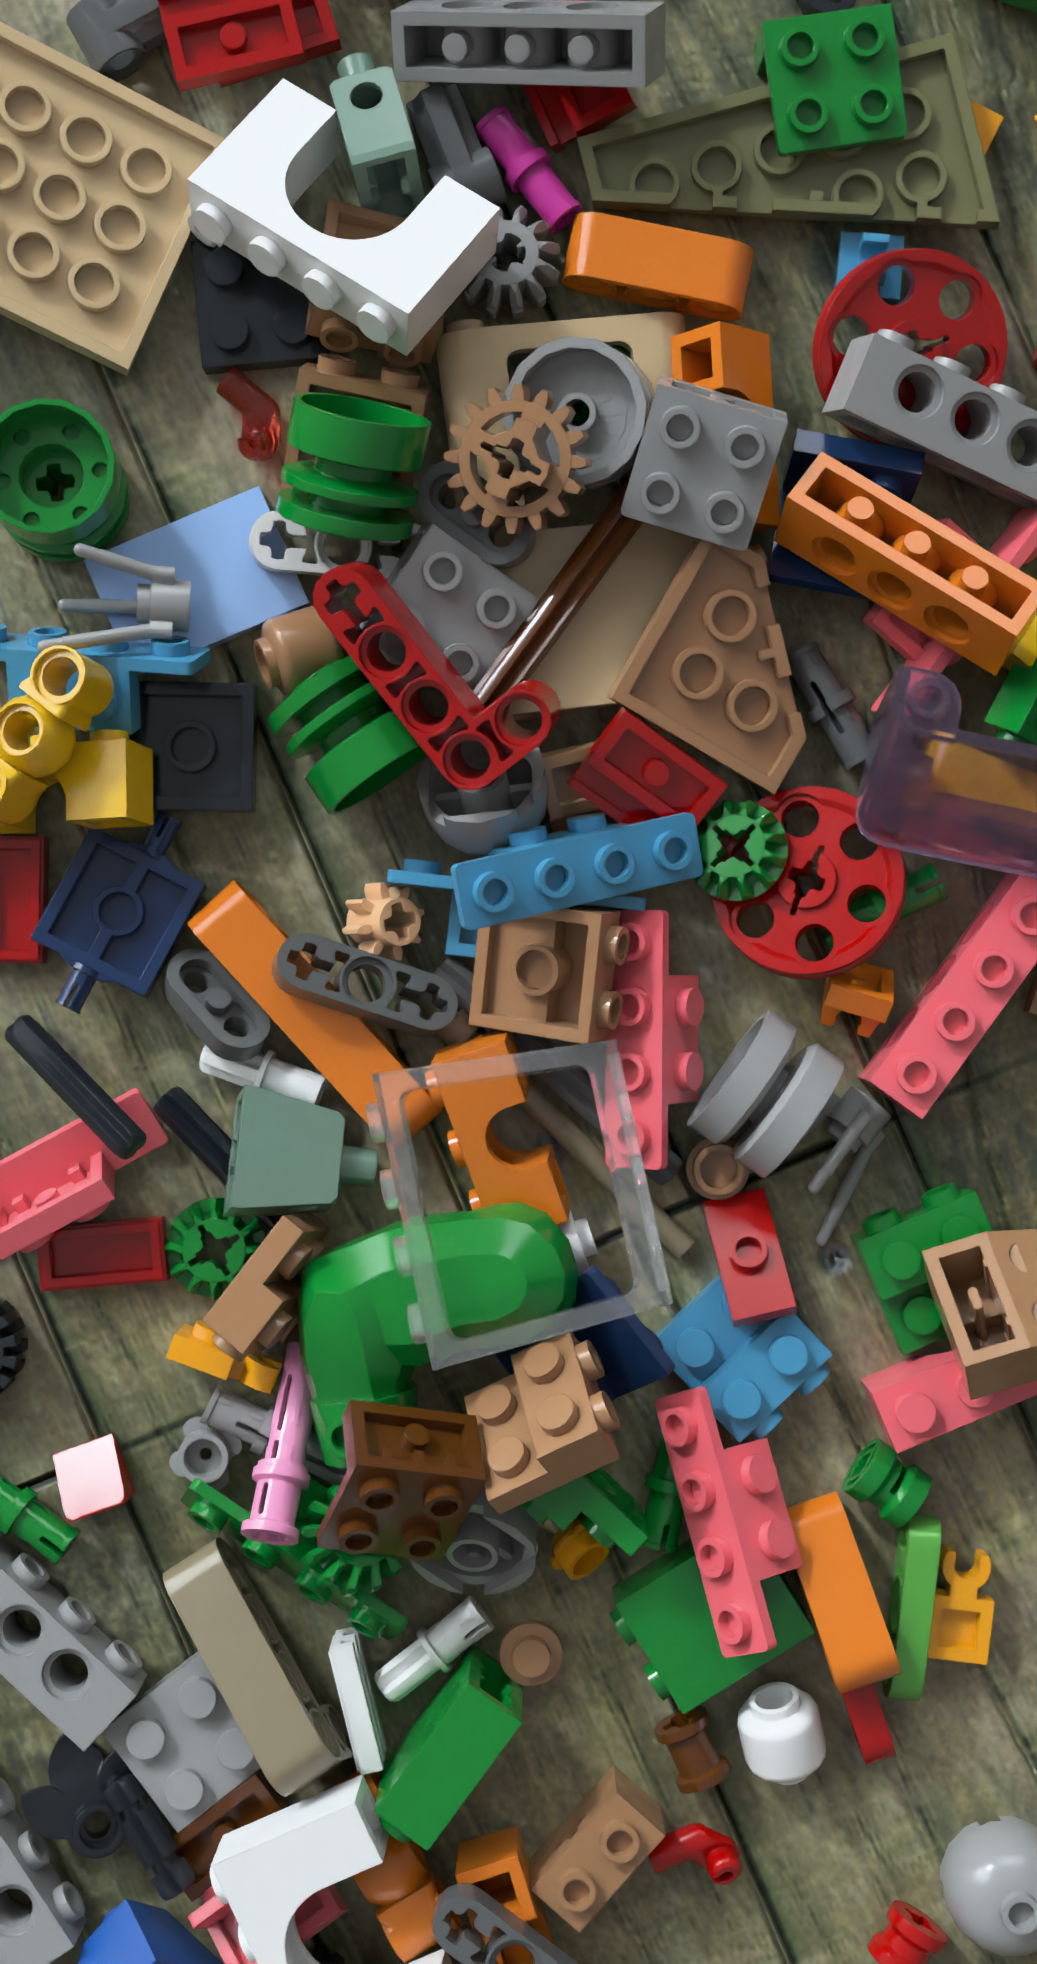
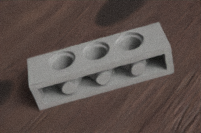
(530, 42)
(868, 401)
(32, 1660)
(57, 1912)

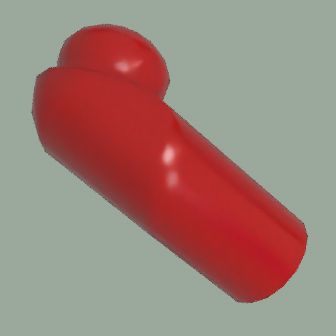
(701, 1846)

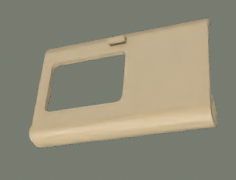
(616, 613)

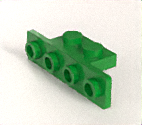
(218, 1513)

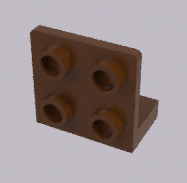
(404, 1481)

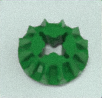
(766, 849)
(187, 1239)

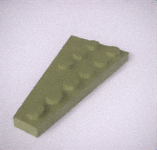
(726, 159)

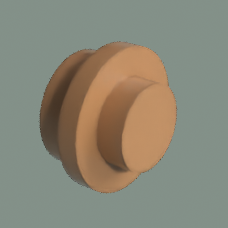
(714, 1170)
(531, 1653)

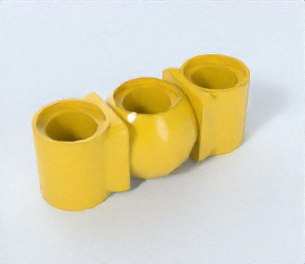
(57, 717)

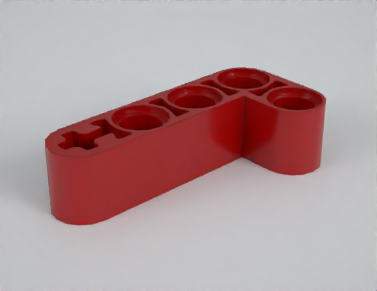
(428, 666)

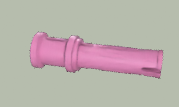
(282, 1471)

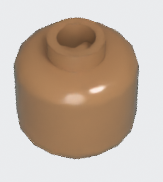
(294, 649)

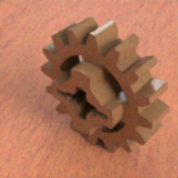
(528, 433)

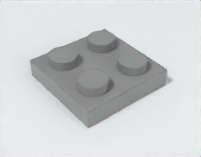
(183, 1743)

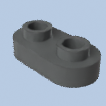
(467, 526)
(218, 1008)

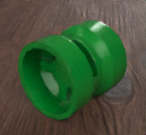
(887, 1483)

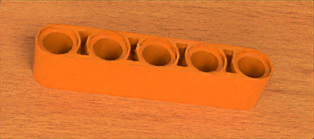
(336, 1043)

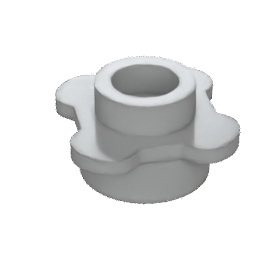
(192, 1465)

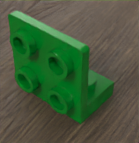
(832, 79)

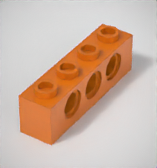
(908, 563)

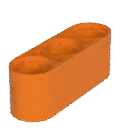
(658, 266)
(841, 1595)

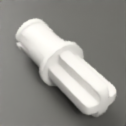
(267, 1073)
(433, 1650)

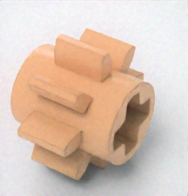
(383, 920)

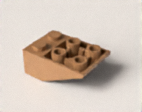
(988, 1306)

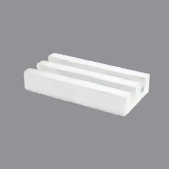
(357, 1701)

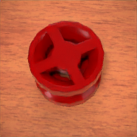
(908, 1937)

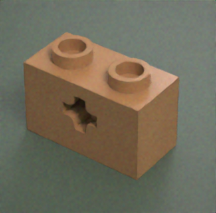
(596, 1848)

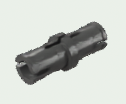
(830, 704)

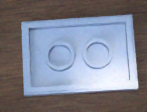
(212, 551)

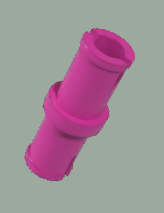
(528, 169)

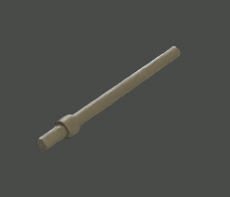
(563, 1130)

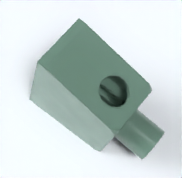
(375, 133)
(289, 1156)

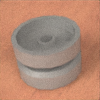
(611, 387)
(772, 1098)

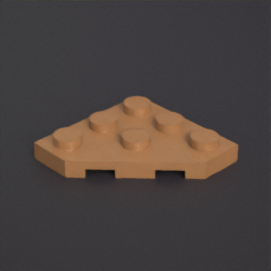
(718, 667)

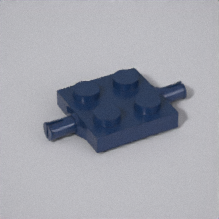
(119, 912)

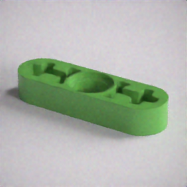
(913, 1604)

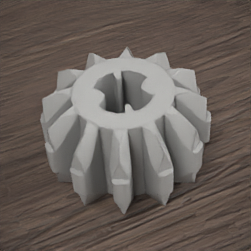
(526, 276)

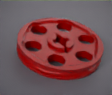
(916, 315)
(821, 909)

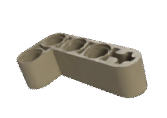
(255, 1671)

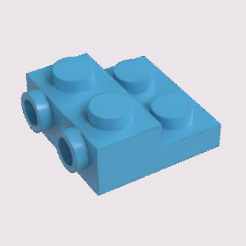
(745, 1366)

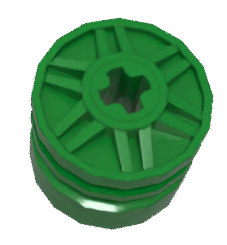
(50, 445)
(350, 481)
(348, 723)

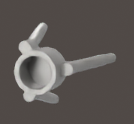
(159, 604)
(854, 1126)

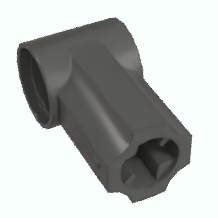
(116, 34)
(452, 143)

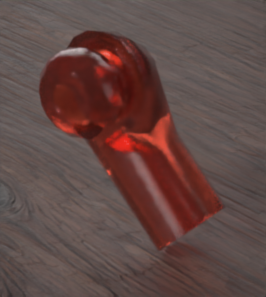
(260, 416)

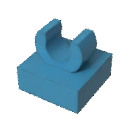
(858, 247)

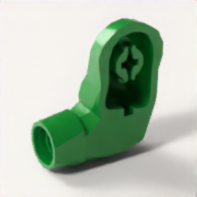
(352, 1304)

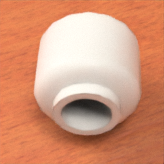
(781, 1733)

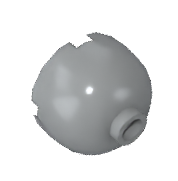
(484, 817)
(486, 1551)
(993, 1885)

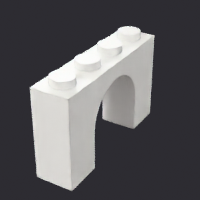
(382, 284)
(290, 1855)

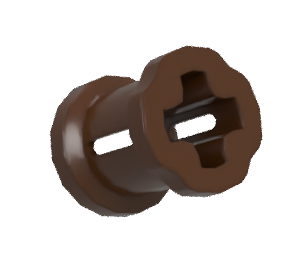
(692, 1750)

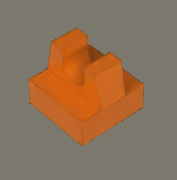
(862, 992)

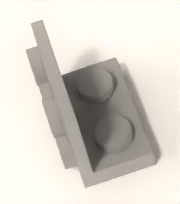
(704, 463)
(457, 600)

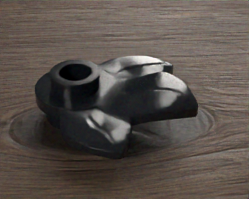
(74, 1795)

